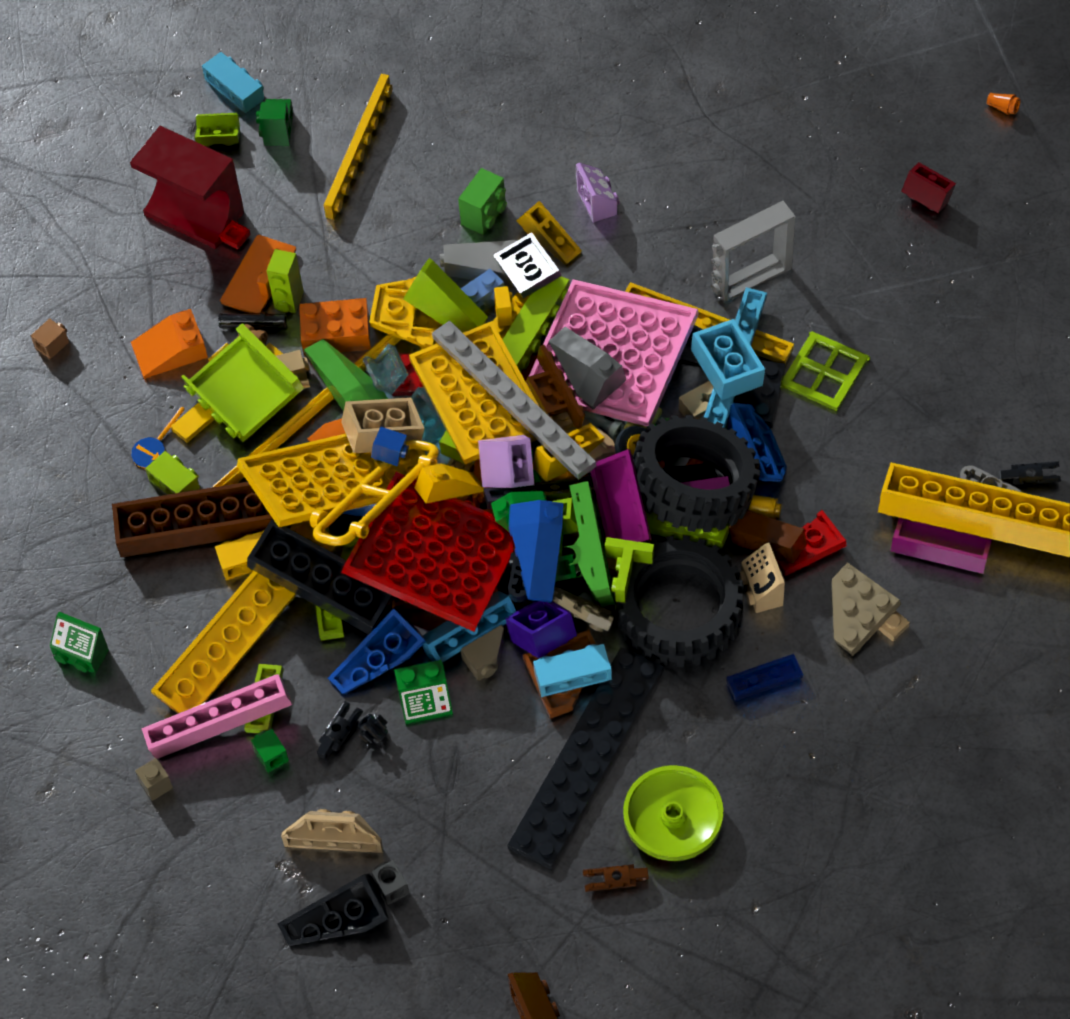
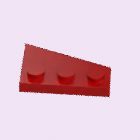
(821, 540)

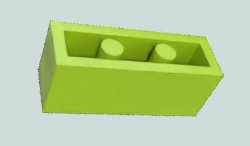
(285, 281)

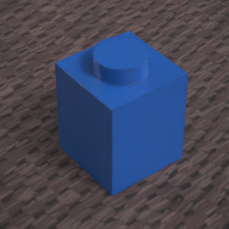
(389, 446)

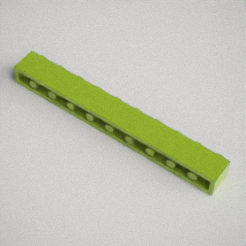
(525, 335)

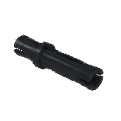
(256, 320)

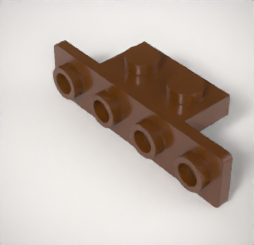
(552, 391)

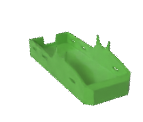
(590, 546)

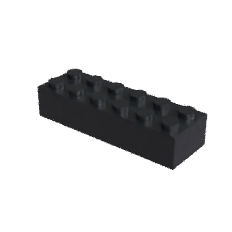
(317, 577)

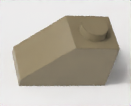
(485, 653)

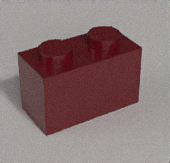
(928, 187)

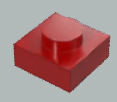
(234, 234)

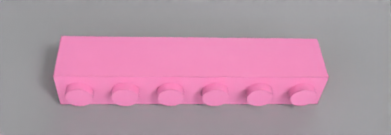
(216, 716)

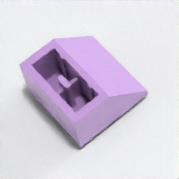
(506, 462)

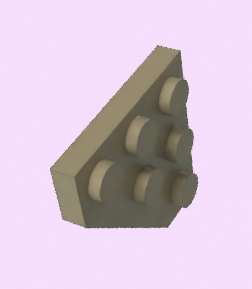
(581, 608)
(858, 608)

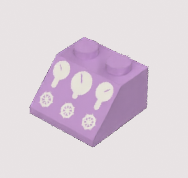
(596, 192)

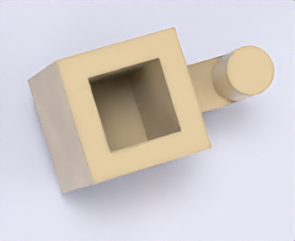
(296, 365)

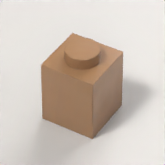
(50, 338)

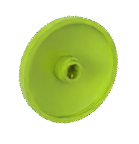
(673, 813)

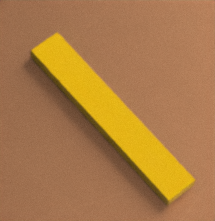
(198, 418)

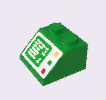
(78, 643)
(423, 692)

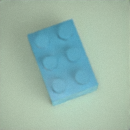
(727, 359)

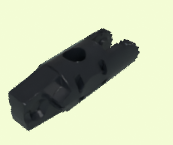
(1018, 475)
(331, 739)

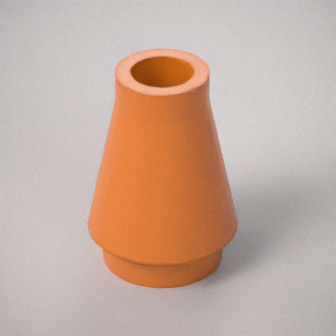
(1006, 103)

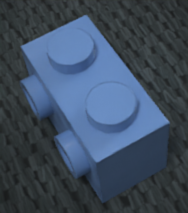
(482, 289)

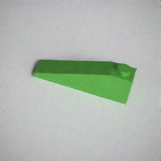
(341, 375)

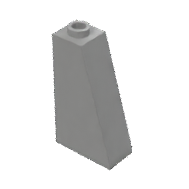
(473, 259)

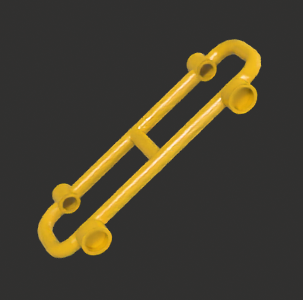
(321, 520)

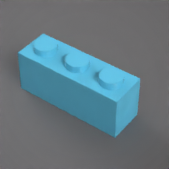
(233, 82)
(572, 670)

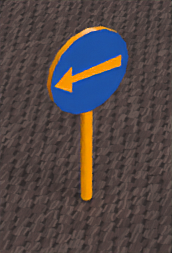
(149, 448)

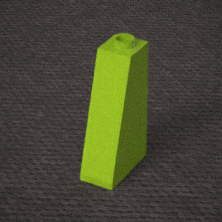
(443, 299)

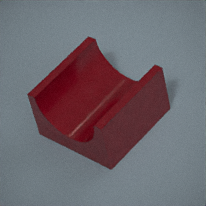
(193, 188)

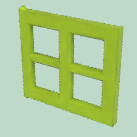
(824, 370)

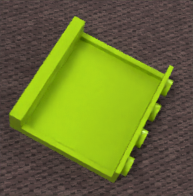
(243, 385)

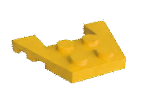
(396, 316)

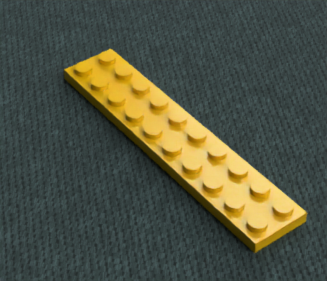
(227, 638)

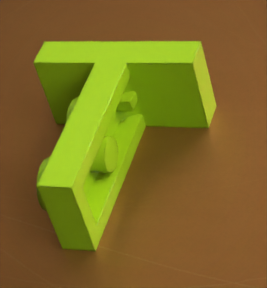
(626, 553)

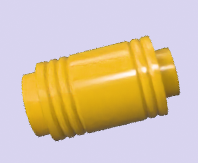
(766, 506)

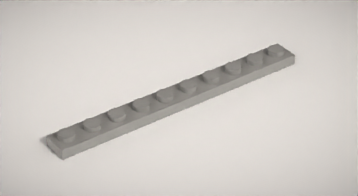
(514, 400)

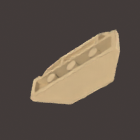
(332, 832)

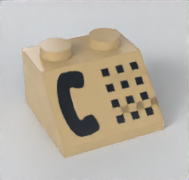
(763, 580)

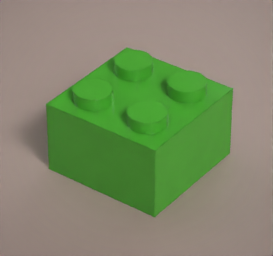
(482, 201)

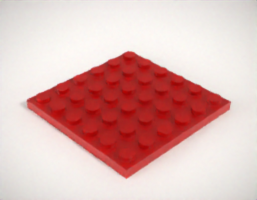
(434, 555)

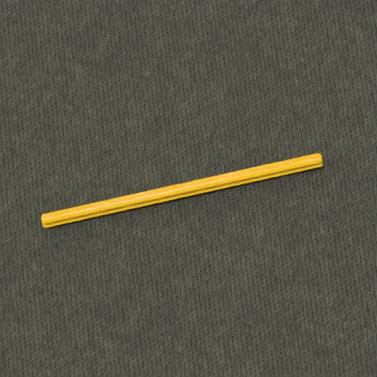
(303, 415)

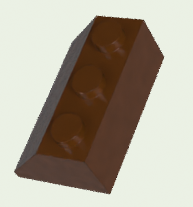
(531, 996)

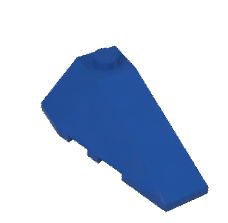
(537, 537)
(384, 648)

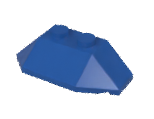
(760, 438)

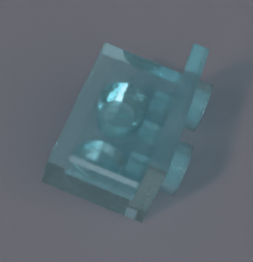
(386, 370)

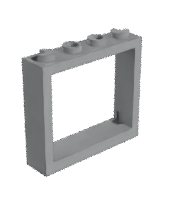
(775, 218)

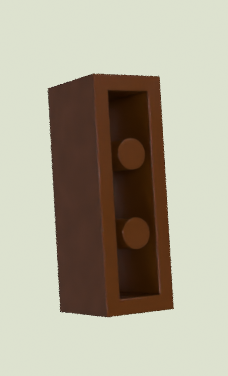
(756, 530)

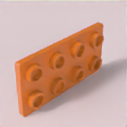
(250, 285)

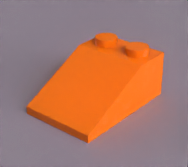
(169, 344)

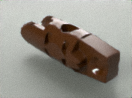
(627, 873)

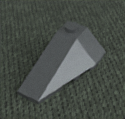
(588, 368)

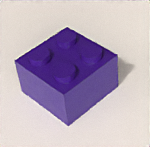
(541, 627)

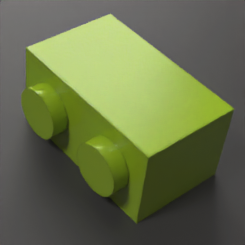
(171, 475)

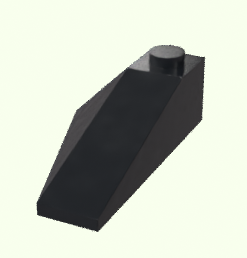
(343, 912)

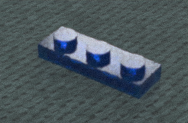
(764, 677)

